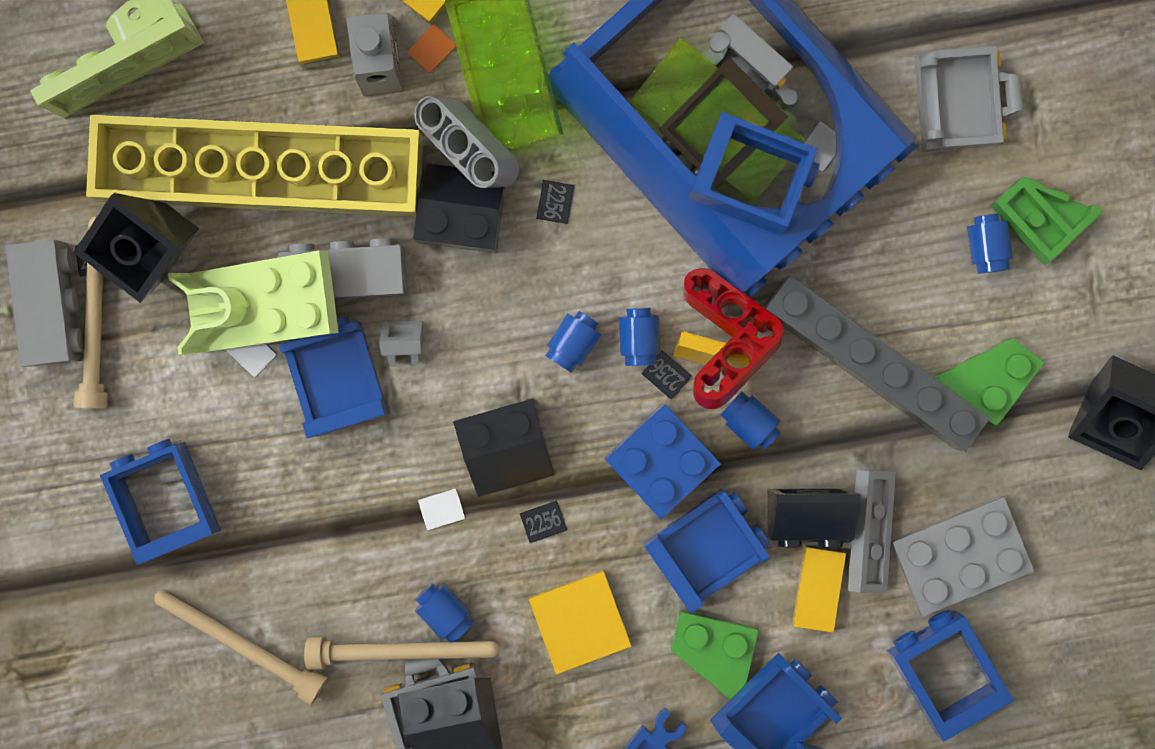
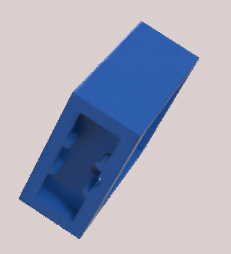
(733, 128)
(127, 512)
(968, 709)

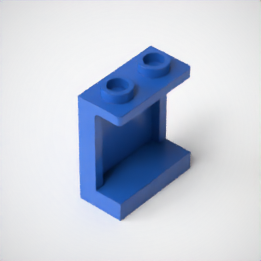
(335, 379)
(707, 548)
(775, 708)

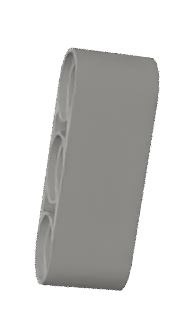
(450, 136)

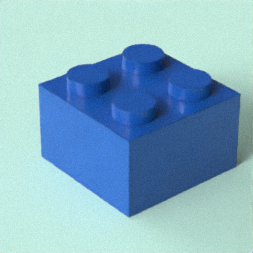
(662, 461)

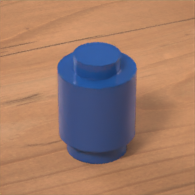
(990, 244)
(639, 337)
(573, 341)
(751, 421)
(443, 612)

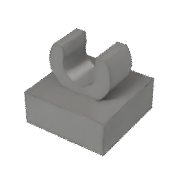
(401, 339)

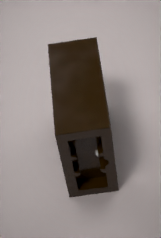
(748, 89)

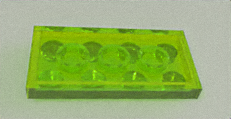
(505, 70)
(676, 81)

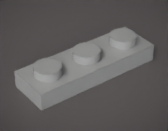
(873, 532)

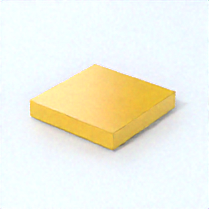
(579, 622)

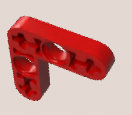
(743, 339)

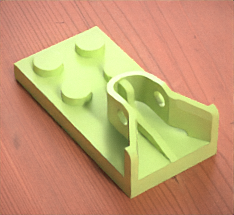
(143, 43)
(258, 303)

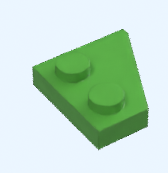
(1043, 217)
(993, 378)
(715, 649)

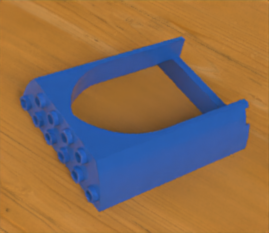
(736, 250)

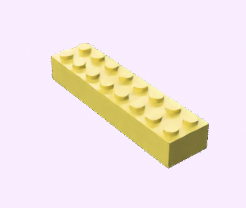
(256, 165)

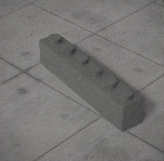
(876, 364)

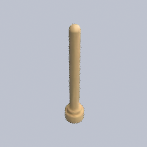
(91, 392)
(320, 652)
(305, 683)

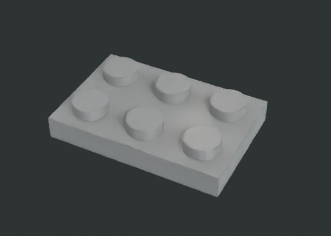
(962, 556)

